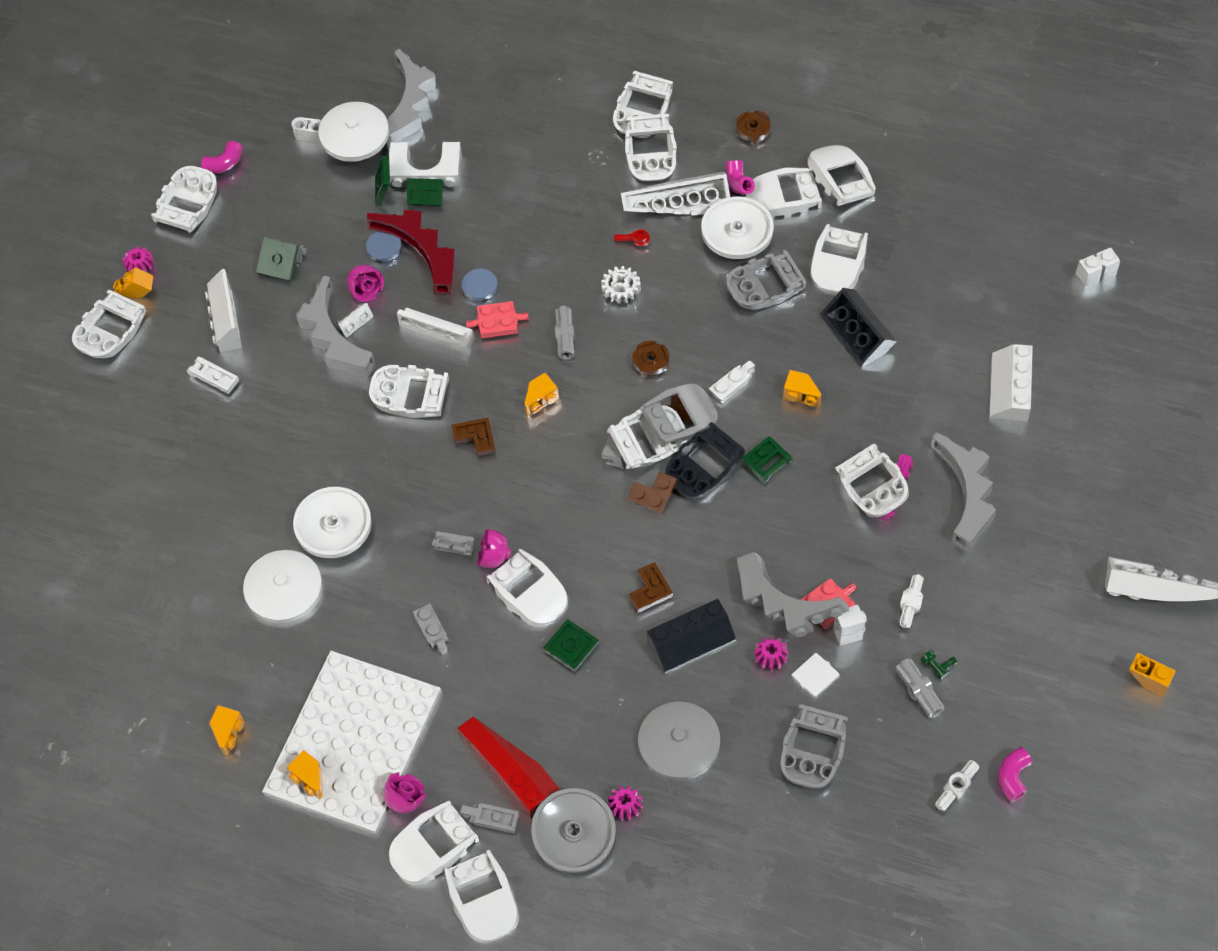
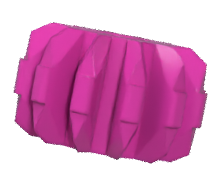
(138, 258)
(763, 653)
(619, 798)

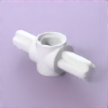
(911, 601)
(950, 792)

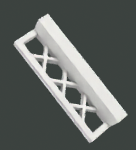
(434, 327)

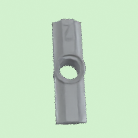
(564, 332)
(919, 688)

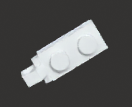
(732, 382)

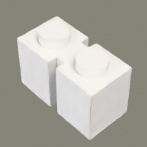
(1090, 268)
(850, 625)

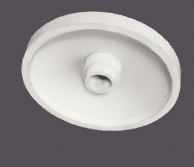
(353, 131)
(737, 227)
(332, 522)
(282, 586)

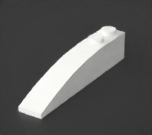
(682, 196)
(1144, 582)

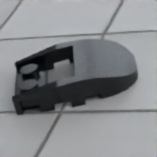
(692, 478)

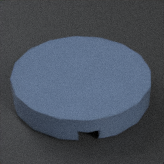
(383, 247)
(479, 285)

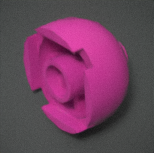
(364, 282)
(493, 549)
(403, 793)

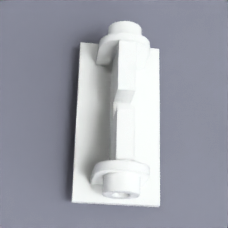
(354, 320)

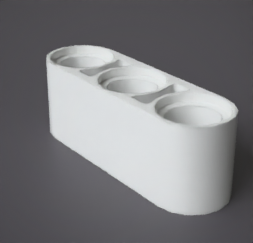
(306, 129)

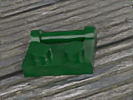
(763, 454)

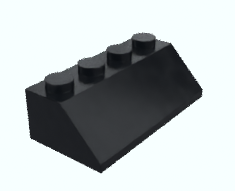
(857, 326)
(691, 636)

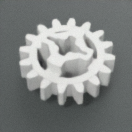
(620, 284)

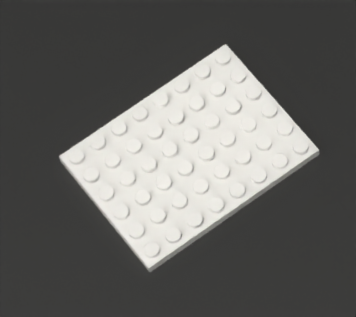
(361, 731)

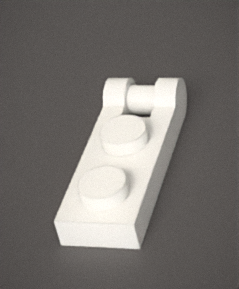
(213, 375)

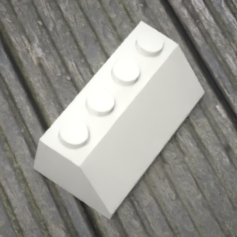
(223, 313)
(1011, 383)

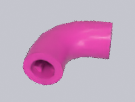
(225, 161)
(736, 179)
(1010, 771)

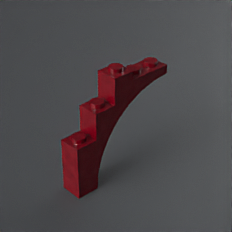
(424, 241)

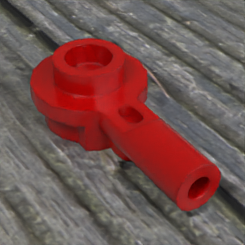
(639, 237)

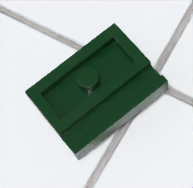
(425, 191)

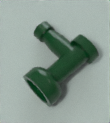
(941, 669)

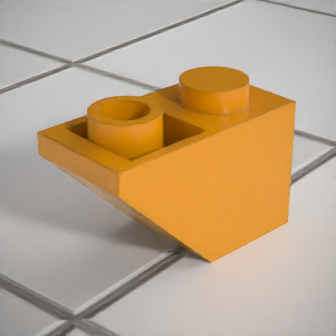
(134, 284)
(802, 389)
(540, 393)
(1152, 674)
(225, 726)
(308, 773)

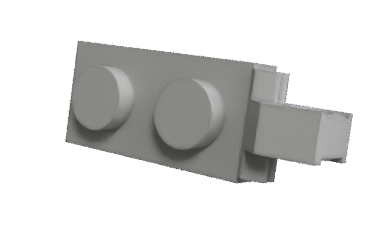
(431, 628)
(491, 817)

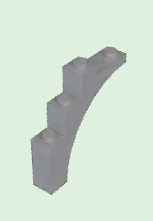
(406, 117)
(338, 351)
(976, 488)
(797, 613)

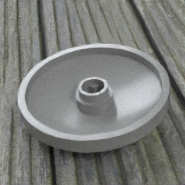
(679, 741)
(573, 830)

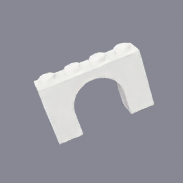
(447, 169)

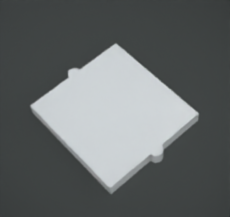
(815, 675)

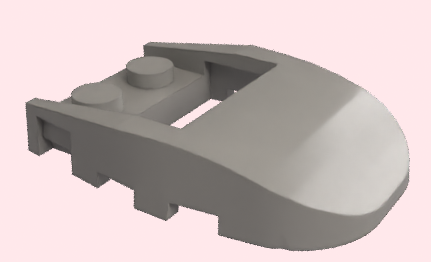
(749, 291)
(697, 406)
(805, 767)

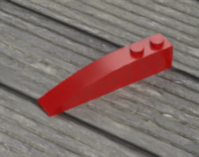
(513, 768)

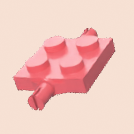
(497, 319)
(827, 591)

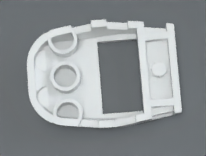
(645, 84)
(837, 156)
(656, 165)
(191, 185)
(769, 192)
(836, 272)
(99, 342)
(391, 387)
(629, 446)
(885, 497)
(541, 601)
(414, 857)
(491, 914)

